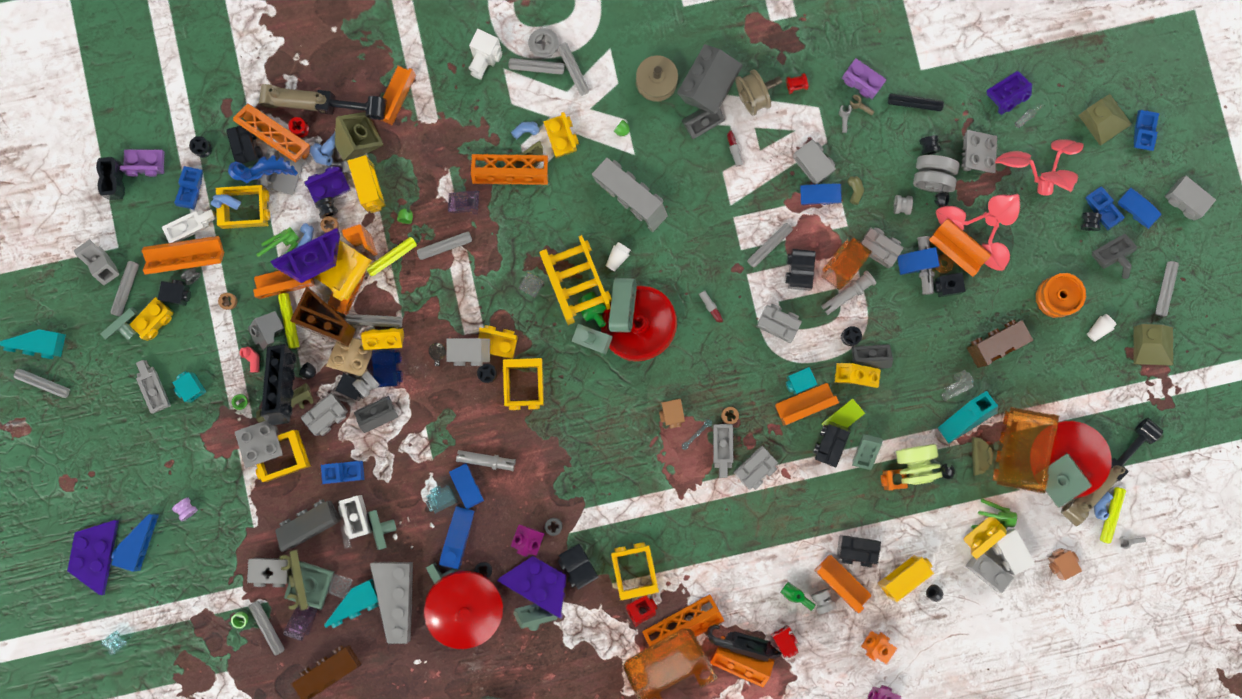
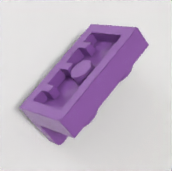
(863, 79)
(143, 162)

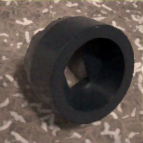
(943, 199)
(307, 371)
(947, 472)
(934, 593)

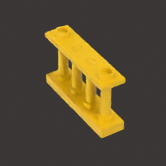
(563, 294)

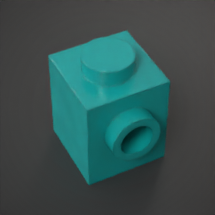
(800, 381)
(188, 387)

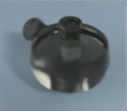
(437, 352)

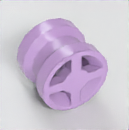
(184, 509)

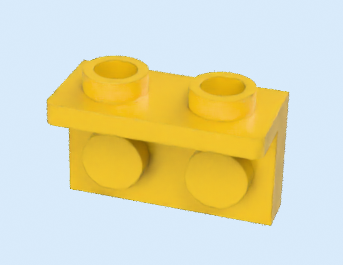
(560, 135)
(152, 319)
(382, 339)
(501, 343)
(984, 536)

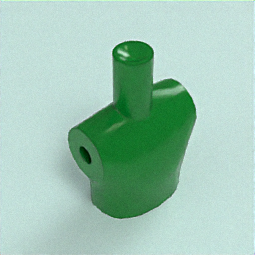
(593, 312)
(790, 593)

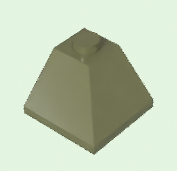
(1104, 119)
(355, 136)
(1153, 345)

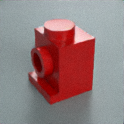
(634, 607)
(785, 641)

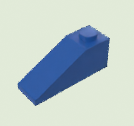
(457, 538)
(133, 548)

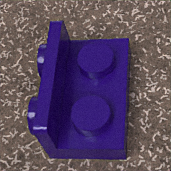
(1010, 92)
(328, 184)

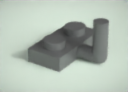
(1116, 251)

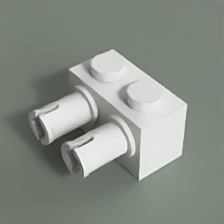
(485, 51)

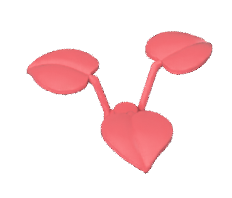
(1061, 178)
(1002, 210)

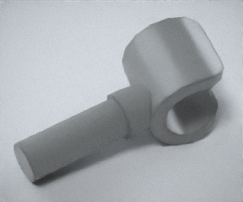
(844, 115)
(344, 165)
(1132, 541)

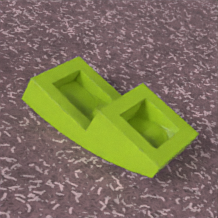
(846, 414)

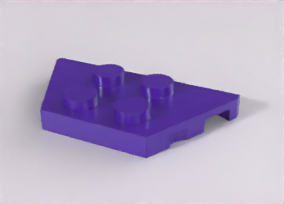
(310, 257)
(92, 555)
(538, 584)

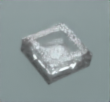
(531, 285)
(339, 586)

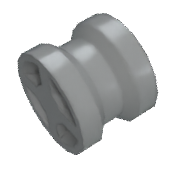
(903, 204)

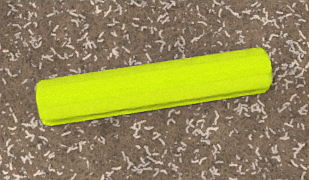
(391, 256)
(287, 313)
(1114, 512)

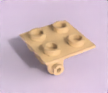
(350, 358)

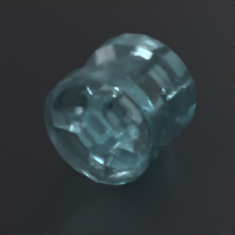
(114, 642)

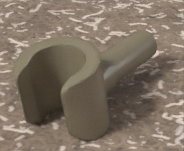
(860, 105)

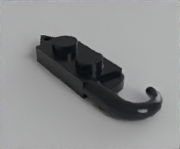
(744, 644)

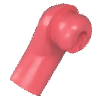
(253, 357)

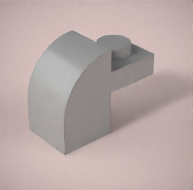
(97, 261)

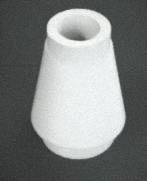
(617, 256)
(1101, 327)

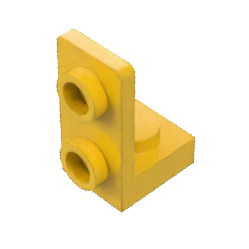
(857, 374)

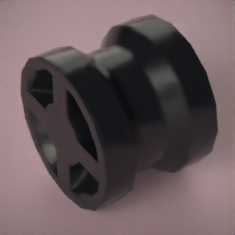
(197, 143)
(930, 145)
(326, 207)
(1091, 221)
(855, 335)
(487, 373)

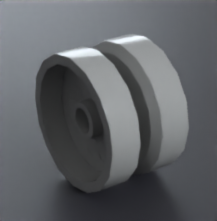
(936, 173)

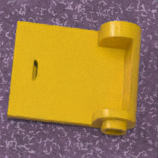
(347, 273)

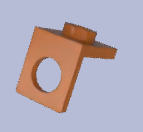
(886, 480)

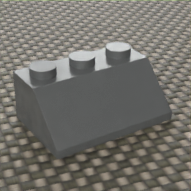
(709, 79)
(306, 525)

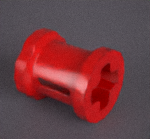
(797, 83)
(298, 122)

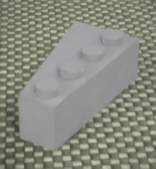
(631, 193)
(394, 596)

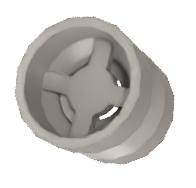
(365, 388)
(823, 601)

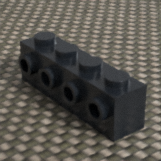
(278, 384)

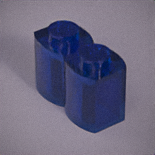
(386, 367)

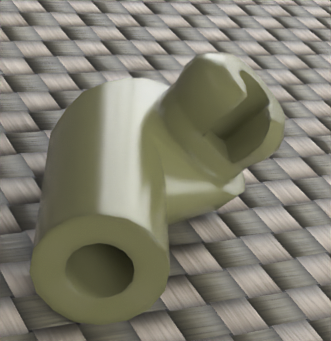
(856, 184)

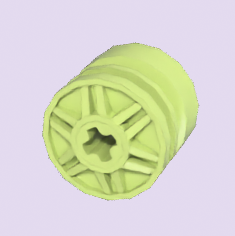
(919, 464)

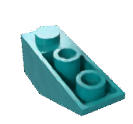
(37, 341)
(969, 417)
(357, 599)

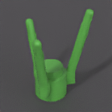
(287, 236)
(1006, 517)

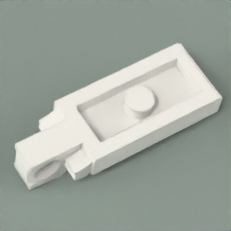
(188, 225)

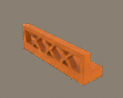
(273, 130)
(509, 173)
(182, 255)
(698, 624)

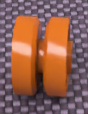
(1071, 299)

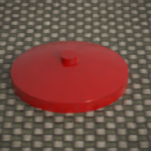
(652, 327)
(1087, 450)
(463, 610)

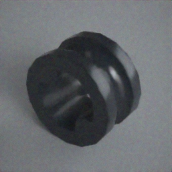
(489, 570)

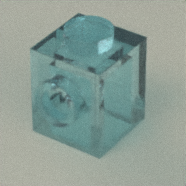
(440, 498)

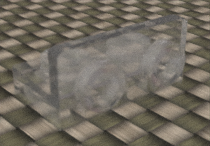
(963, 383)

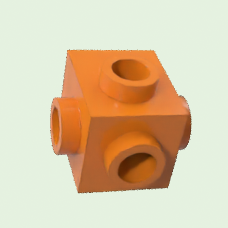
(878, 647)

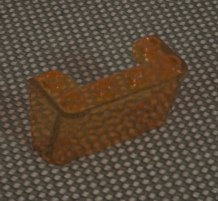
(1025, 450)
(667, 664)

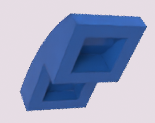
(1145, 130)
(189, 189)
(821, 194)
(1102, 203)
(1140, 208)
(918, 261)
(342, 472)
(466, 486)

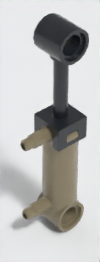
(320, 101)
(1078, 509)

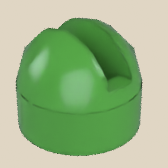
(622, 129)
(405, 216)
(242, 405)
(239, 623)

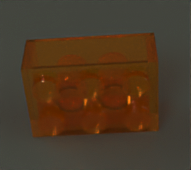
(845, 263)

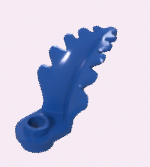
(262, 167)

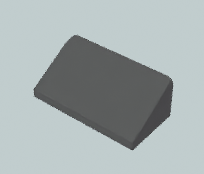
(701, 122)
(873, 356)
(376, 414)

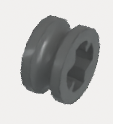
(190, 276)
(558, 530)

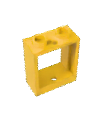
(366, 184)
(223, 212)
(523, 363)
(299, 453)
(906, 577)
(637, 591)

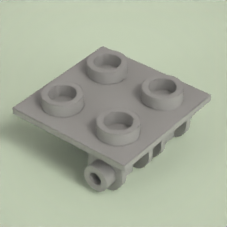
(980, 151)
(281, 182)
(258, 443)

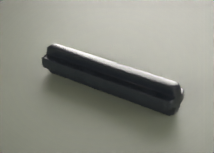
(915, 102)

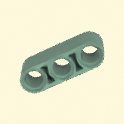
(622, 305)

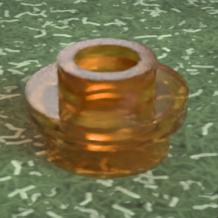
(941, 269)

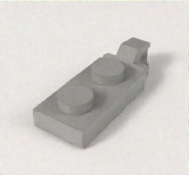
(151, 387)
(723, 448)

